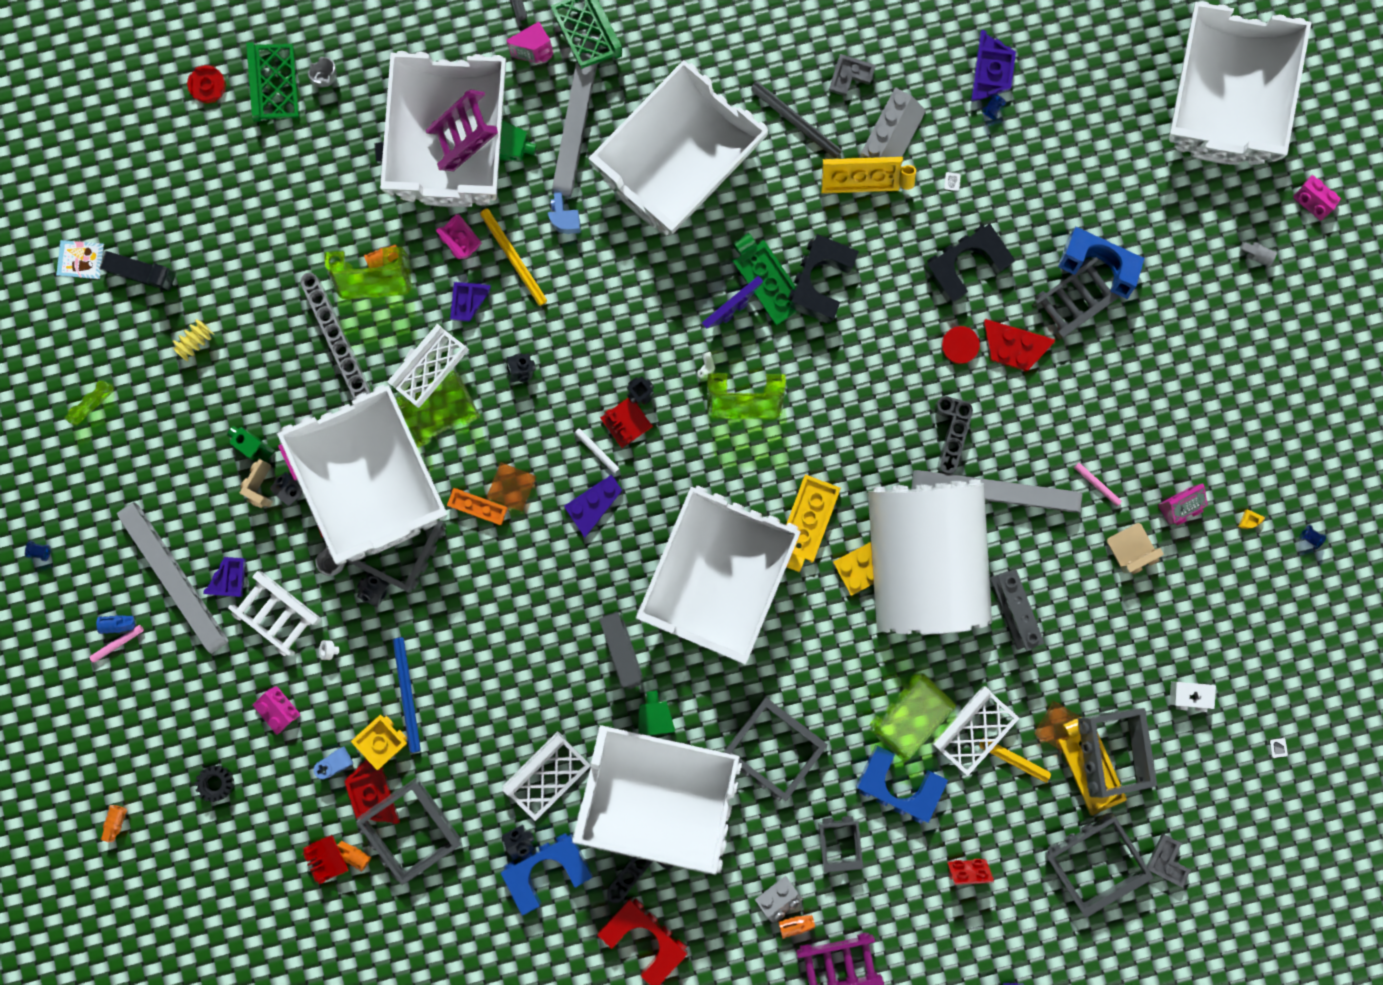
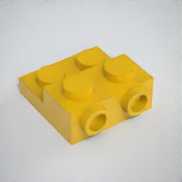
(379, 741)

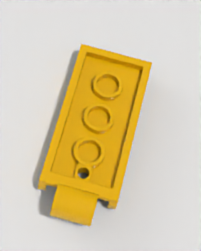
(866, 175)
(811, 515)
(856, 569)
(1074, 757)

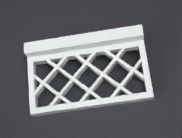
(421, 359)
(963, 718)
(533, 764)

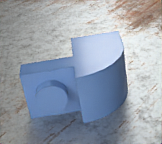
(563, 221)

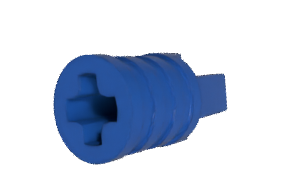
(115, 624)

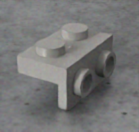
(779, 900)

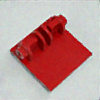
(626, 422)
(325, 859)
(970, 872)

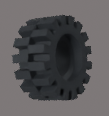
(206, 792)

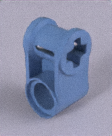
(336, 762)

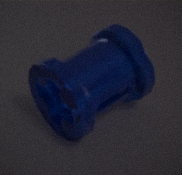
(994, 106)
(1312, 536)
(37, 551)

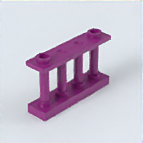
(474, 139)
(862, 939)

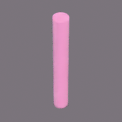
(1097, 484)
(117, 643)

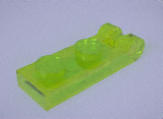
(89, 402)

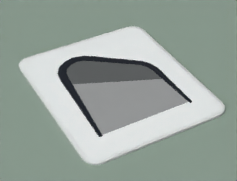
(1278, 748)

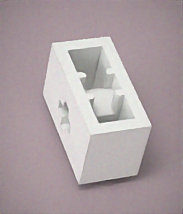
(1181, 692)

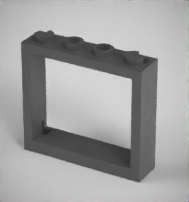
(420, 566)
(621, 650)
(1140, 746)
(761, 780)
(386, 856)
(1112, 893)

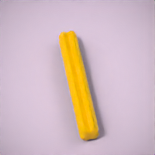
(1018, 762)

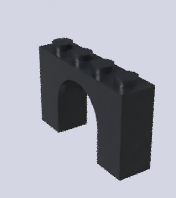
(983, 241)
(804, 296)

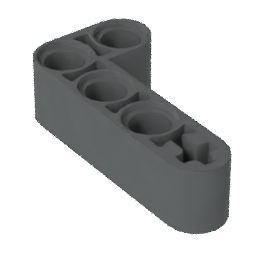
(951, 436)

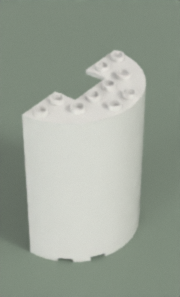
(1238, 86)
(415, 98)
(676, 149)
(363, 476)
(930, 558)
(718, 574)
(658, 800)

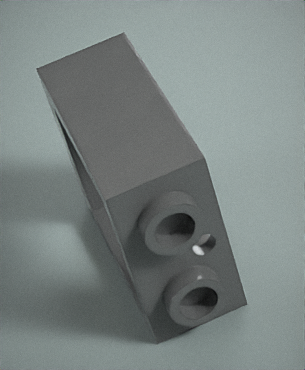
(840, 865)

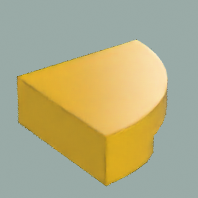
(1250, 520)

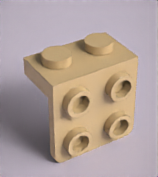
(251, 485)
(1133, 549)

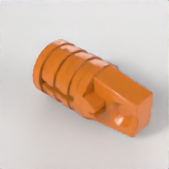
(375, 258)
(113, 822)
(354, 856)
(796, 925)

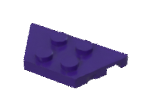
(992, 68)
(737, 302)

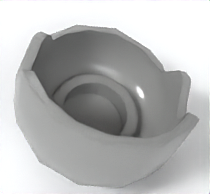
(323, 72)
(326, 564)

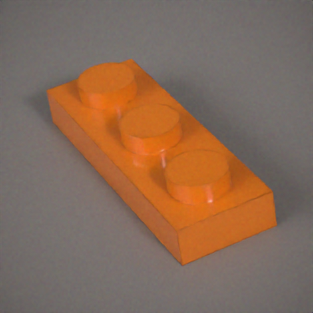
(477, 506)

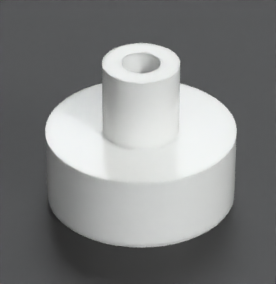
(327, 650)

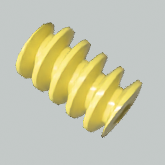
(192, 339)

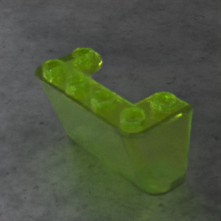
(351, 283)
(745, 405)
(442, 410)
(912, 717)

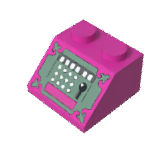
(531, 44)
(1184, 504)

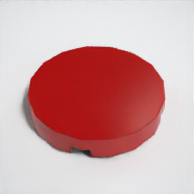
(206, 84)
(960, 345)

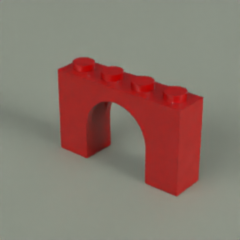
(632, 916)

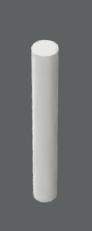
(596, 450)

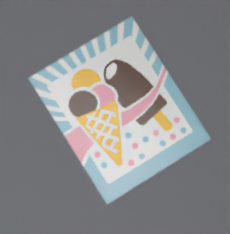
(80, 259)

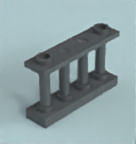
(1078, 316)
(1017, 610)

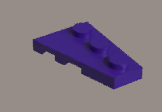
(593, 503)

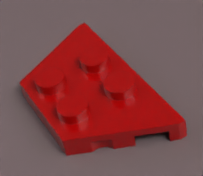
(1014, 346)
(367, 789)

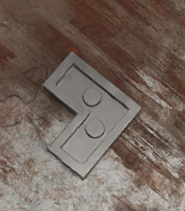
(850, 69)
(1163, 861)

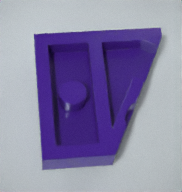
(467, 300)
(228, 578)

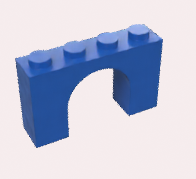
(1124, 264)
(919, 805)
(518, 874)

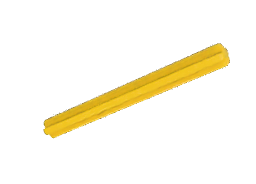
(513, 257)

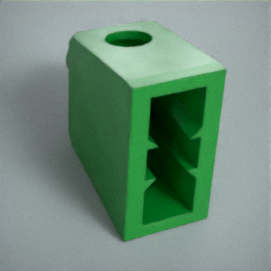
(514, 143)
(250, 444)
(654, 716)

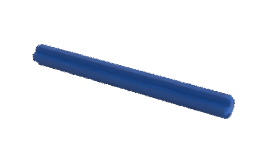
(406, 695)

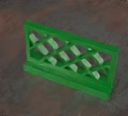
(602, 26)
(256, 85)

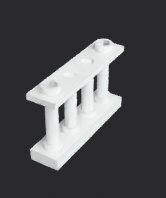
(278, 594)

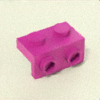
(1317, 197)
(459, 237)
(276, 709)

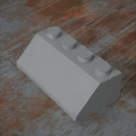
(894, 127)

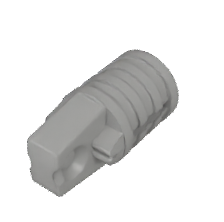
(1259, 253)

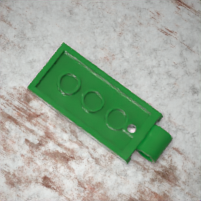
(776, 282)

